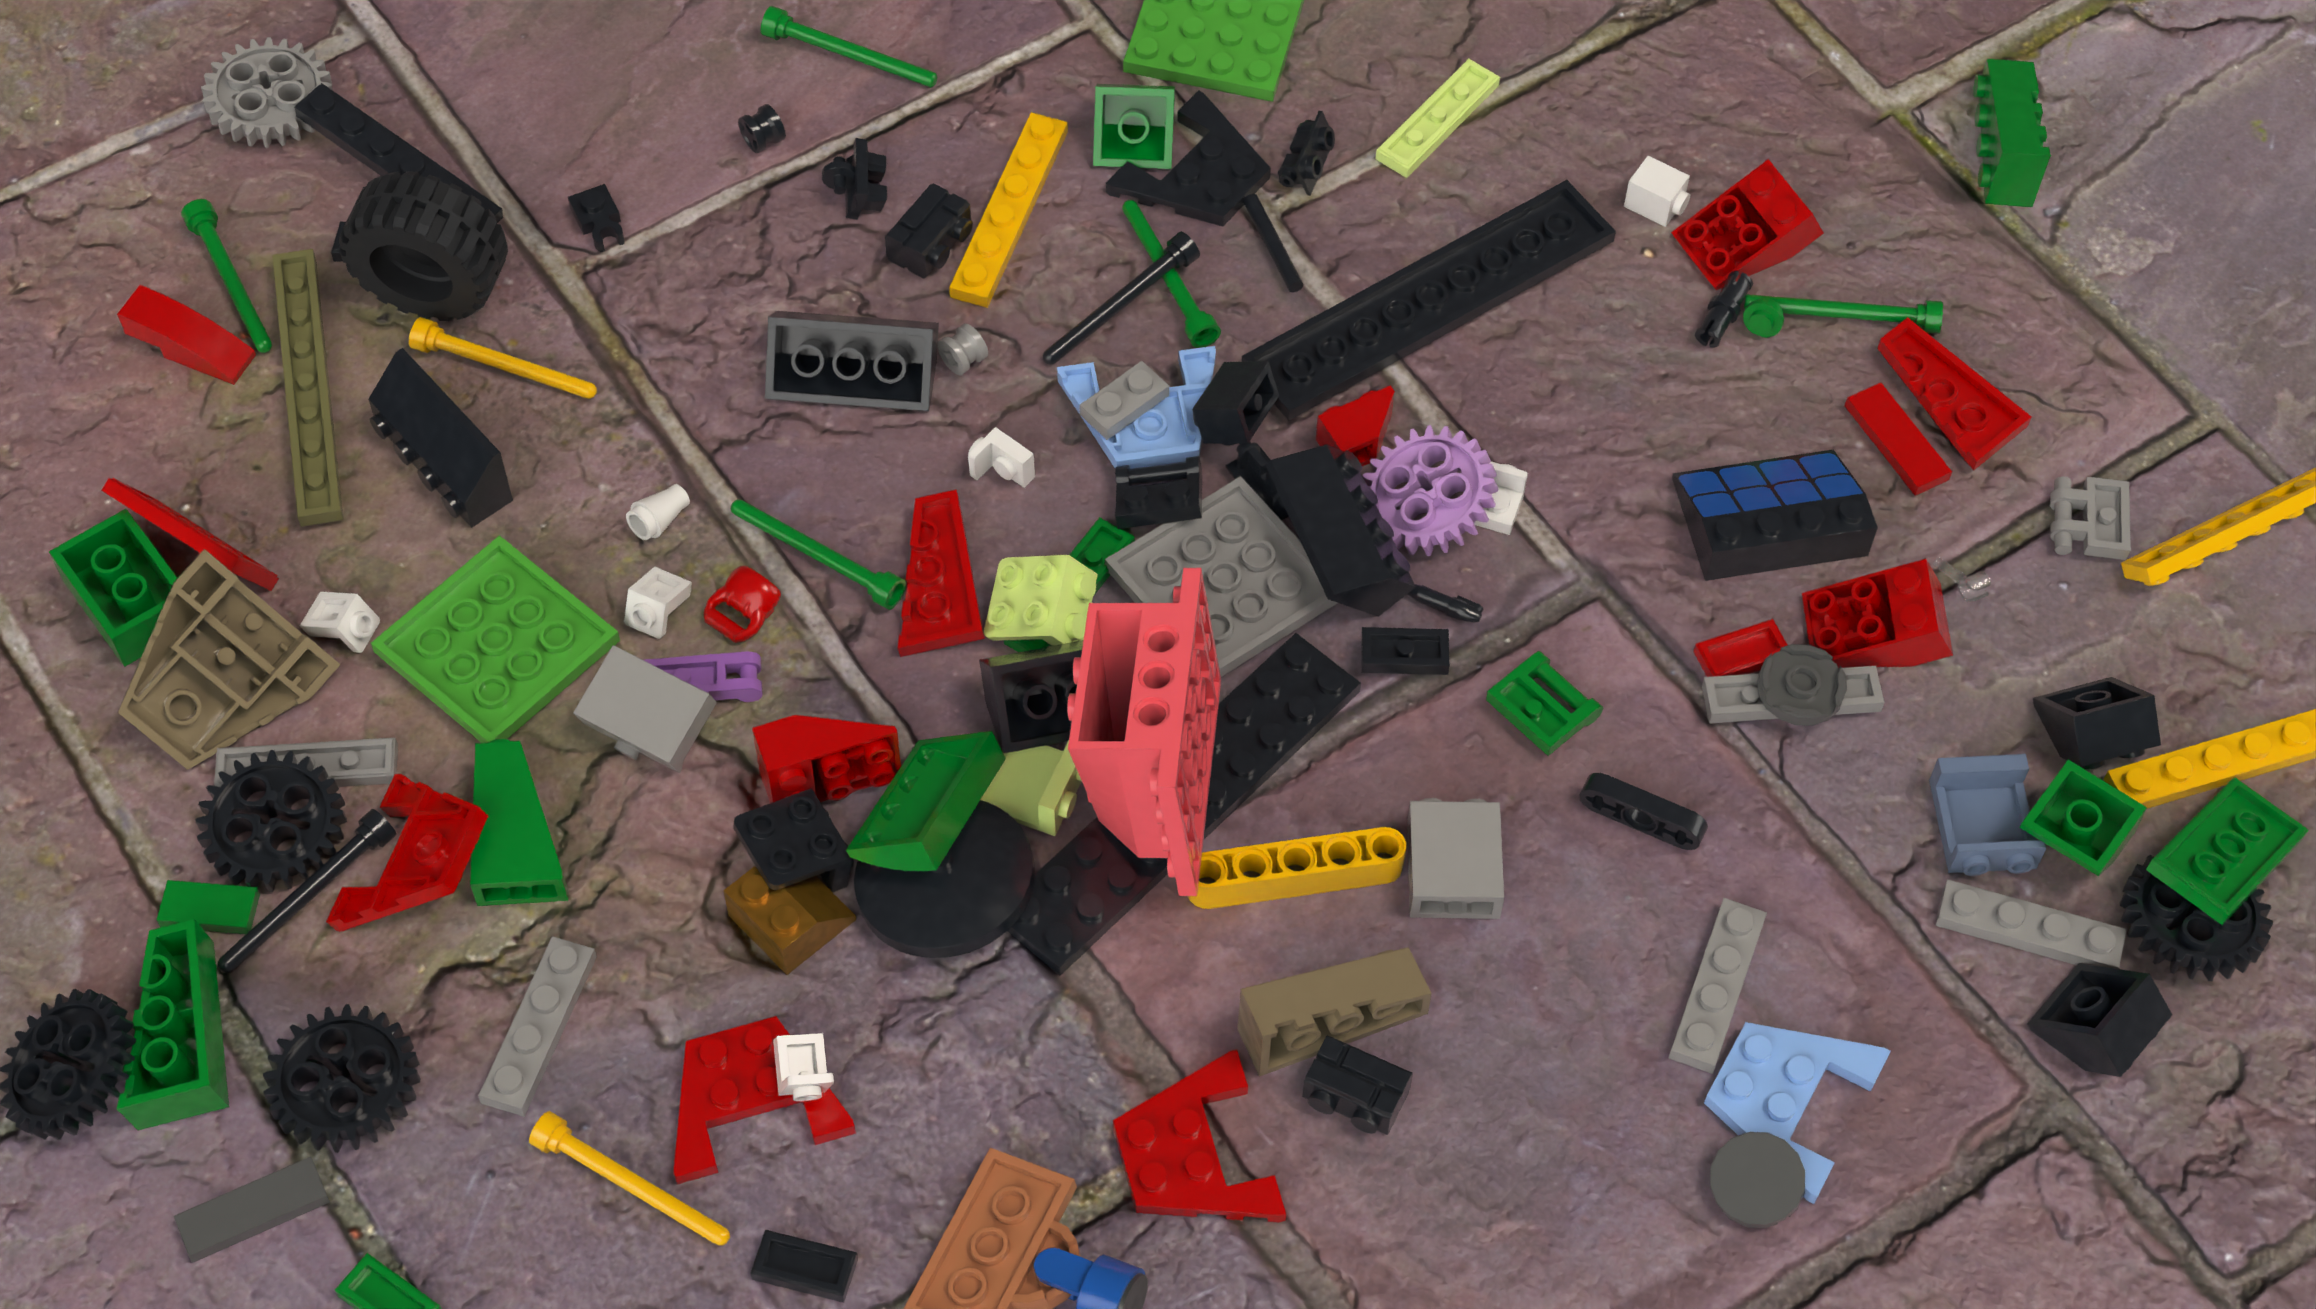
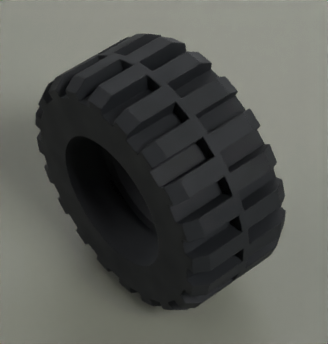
(423, 246)

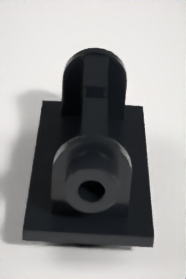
(1308, 154)
(1252, 468)

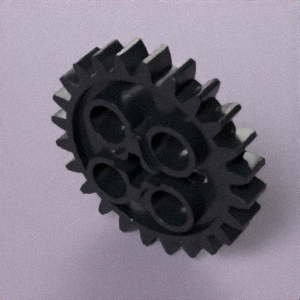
(283, 786)
(2199, 940)
(57, 1096)
(316, 1111)

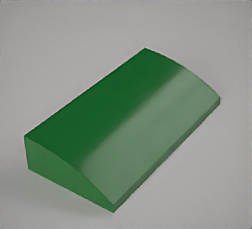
(928, 802)

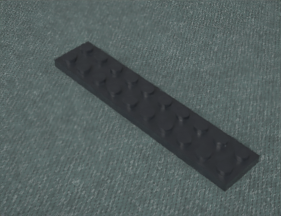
(1431, 297)
(1256, 732)

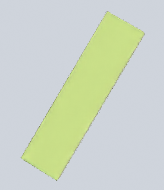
(1437, 118)

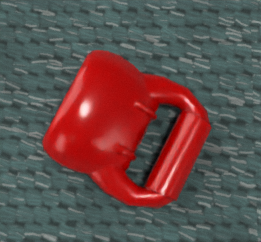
(749, 595)

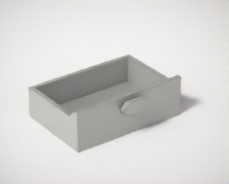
(644, 709)

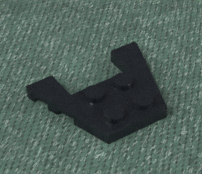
(1209, 179)

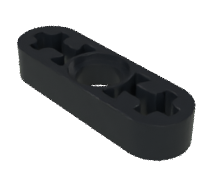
(1643, 811)

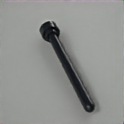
(1179, 252)
(373, 831)

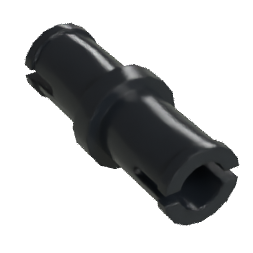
(1724, 309)

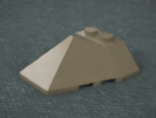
(218, 666)

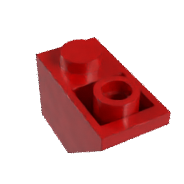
(1358, 424)

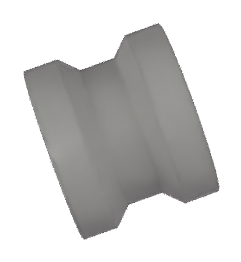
(962, 349)

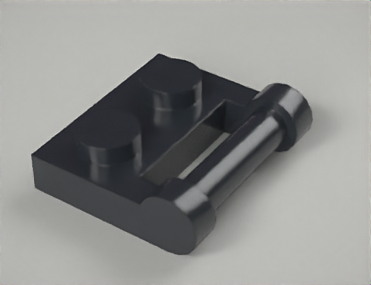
(1158, 502)

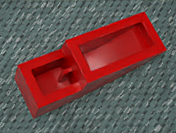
(185, 335)

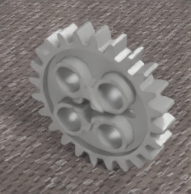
(259, 88)

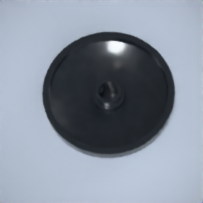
(961, 904)

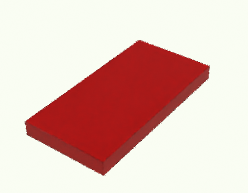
(190, 533)

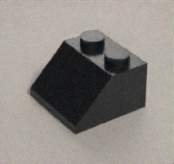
(2099, 721)
(2102, 1017)

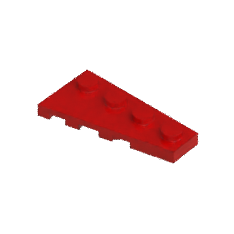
(1956, 397)
(941, 588)

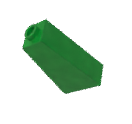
(515, 849)

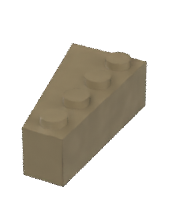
(1348, 1001)

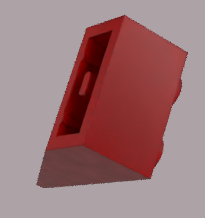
(1748, 227)
(1881, 618)
(825, 756)

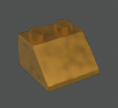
(787, 921)

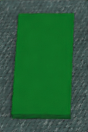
(2227, 850)

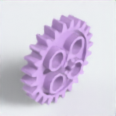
(1445, 516)

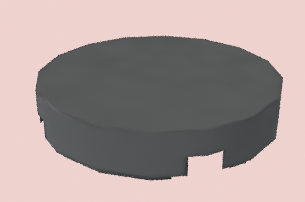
(1801, 685)
(1757, 1179)

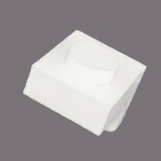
(801, 1066)

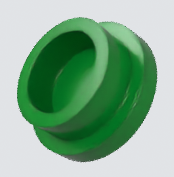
(1764, 317)

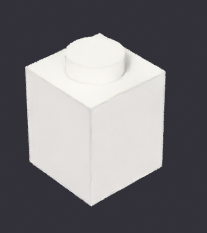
(1657, 191)

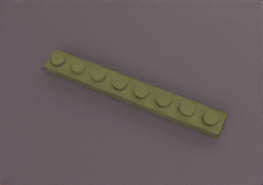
(307, 388)

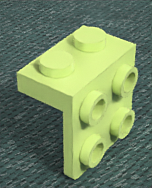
(1040, 599)
(1036, 787)

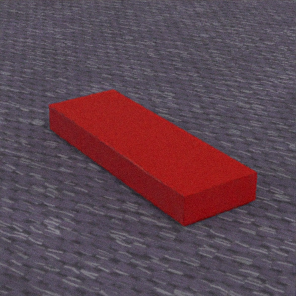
(1898, 439)

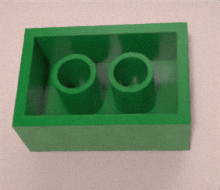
(117, 581)

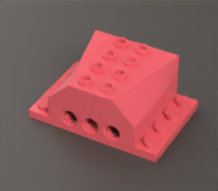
(1149, 723)

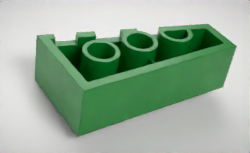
(2010, 133)
(177, 1031)

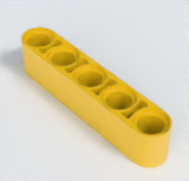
(1313, 854)

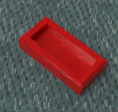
(1739, 650)

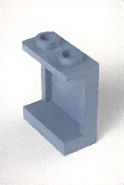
(1981, 813)

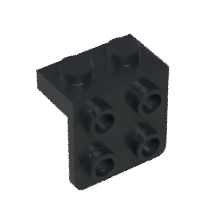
(794, 842)

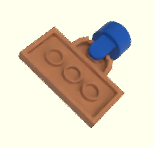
(1015, 1254)

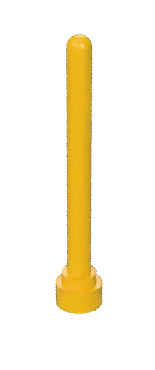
(428, 337)
(553, 1135)

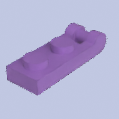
(711, 671)

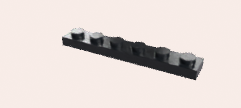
(373, 142)

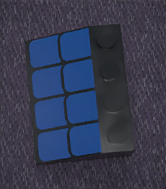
(1775, 514)

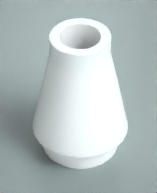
(655, 513)

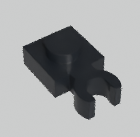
(597, 214)

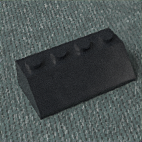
(851, 360)
(439, 441)
(1342, 528)
(1030, 695)

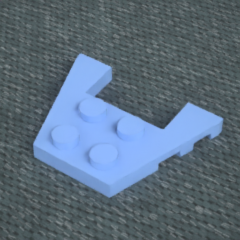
(1162, 433)
(1774, 1078)

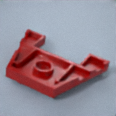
(425, 859)
(735, 1078)
(1173, 1155)

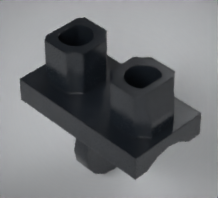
(852, 179)

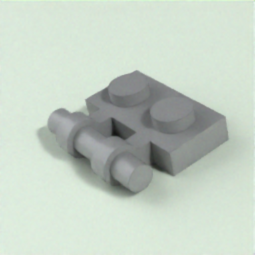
(2105, 517)

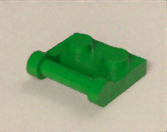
(1535, 710)

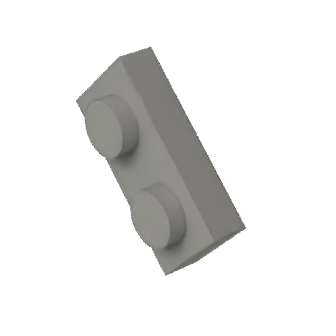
(1124, 400)

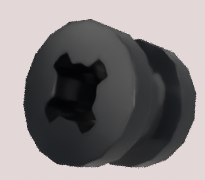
(761, 128)

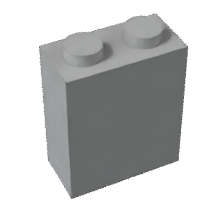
(1455, 859)

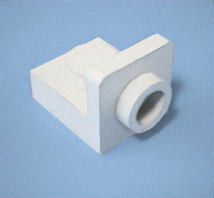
(1005, 455)
(1510, 493)
(653, 600)
(341, 617)

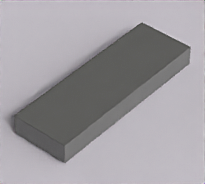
(251, 1209)

